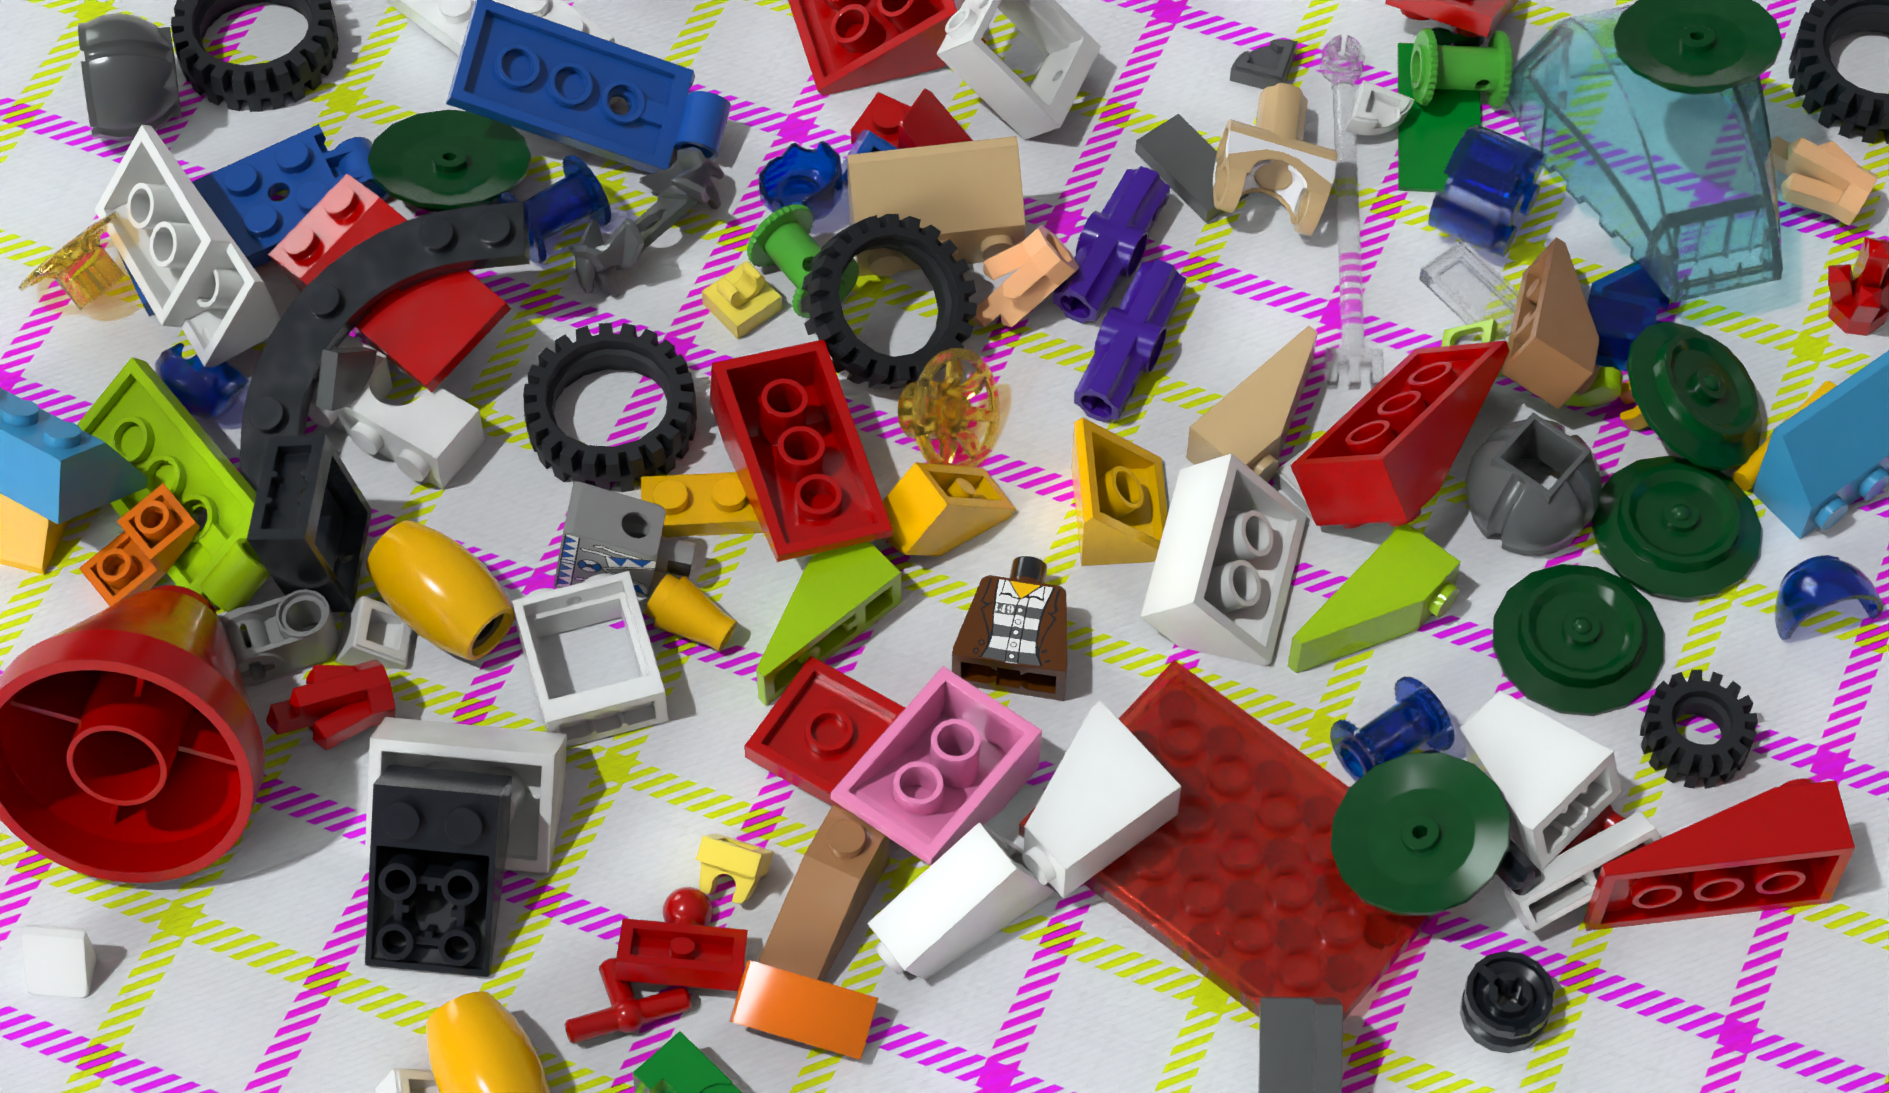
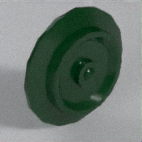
(1697, 43)
(448, 160)
(1695, 395)
(1676, 528)
(1577, 640)
(1420, 834)

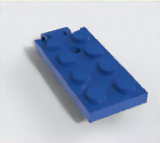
(562, 88)
(301, 164)

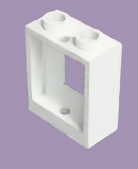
(1052, 30)
(602, 709)

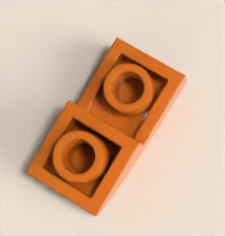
(151, 543)
(803, 1009)

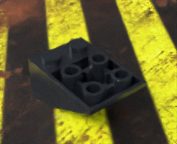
(436, 869)

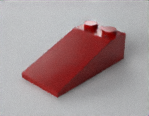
(417, 329)
(1399, 437)
(797, 450)
(1749, 858)

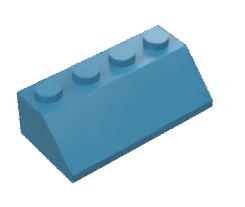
(1829, 453)
(57, 465)

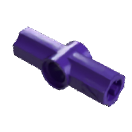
(1112, 244)
(1130, 340)

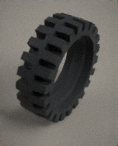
(255, 81)
(938, 265)
(596, 354)

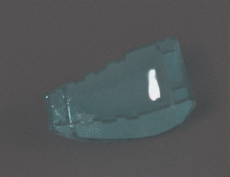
(1662, 168)

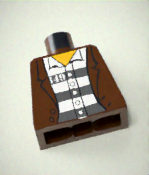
(1015, 634)

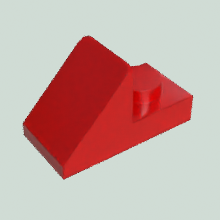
(910, 126)

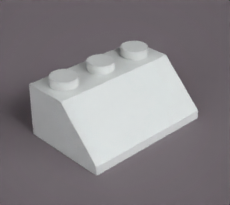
(1224, 562)
(531, 758)

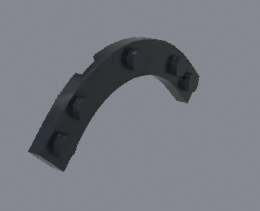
(341, 299)

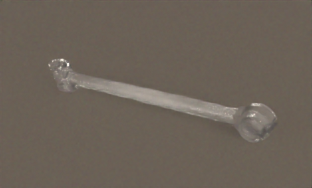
(1353, 356)

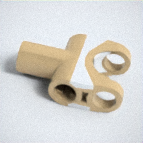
(1275, 159)

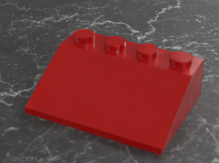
(871, 40)

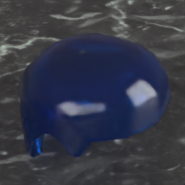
(804, 179)
(201, 389)

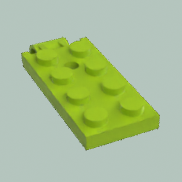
(169, 447)

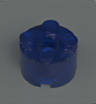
(1487, 188)

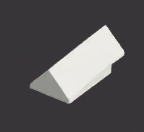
(184, 254)

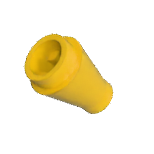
(688, 612)

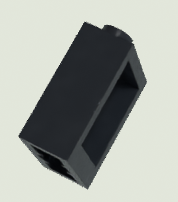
(309, 519)

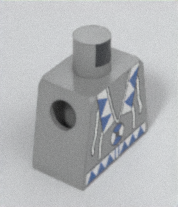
(615, 536)

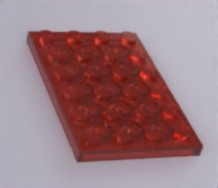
(1247, 864)

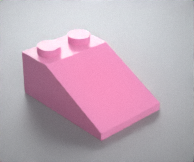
(941, 767)

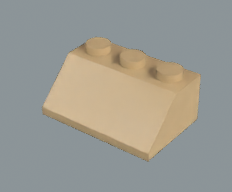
(959, 188)

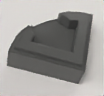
(1265, 65)
(343, 375)

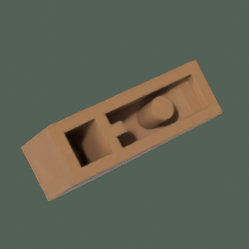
(1552, 330)
(827, 895)

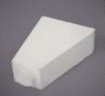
(1545, 771)
(1097, 804)
(957, 904)

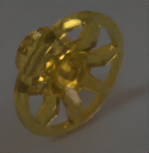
(80, 266)
(943, 409)

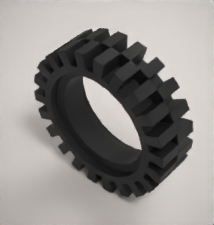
(1820, 80)

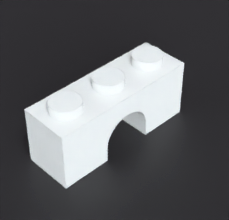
(424, 438)

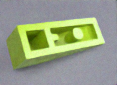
(1380, 601)
(831, 606)

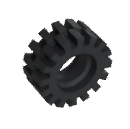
(1707, 700)

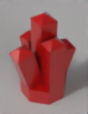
(1861, 296)
(336, 703)

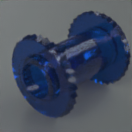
(563, 205)
(1397, 731)

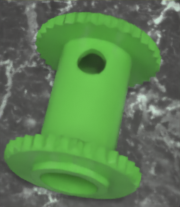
(1461, 68)
(786, 242)

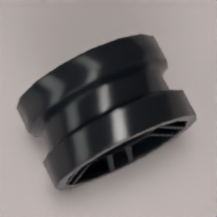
(1514, 1024)

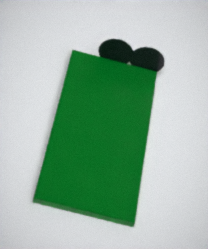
(1432, 130)

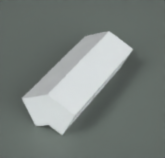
(1578, 863)

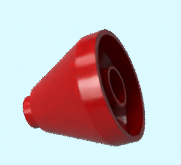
(130, 741)

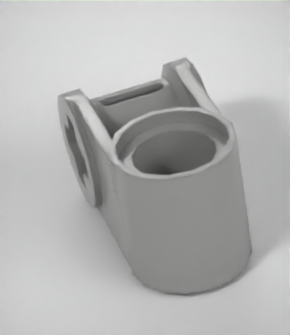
(276, 635)

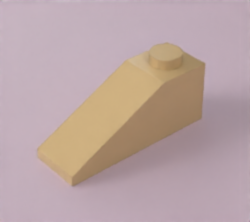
(1258, 412)

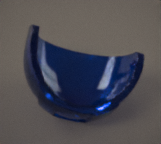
(1819, 584)

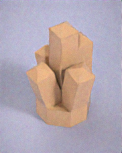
(1822, 177)
(1042, 268)

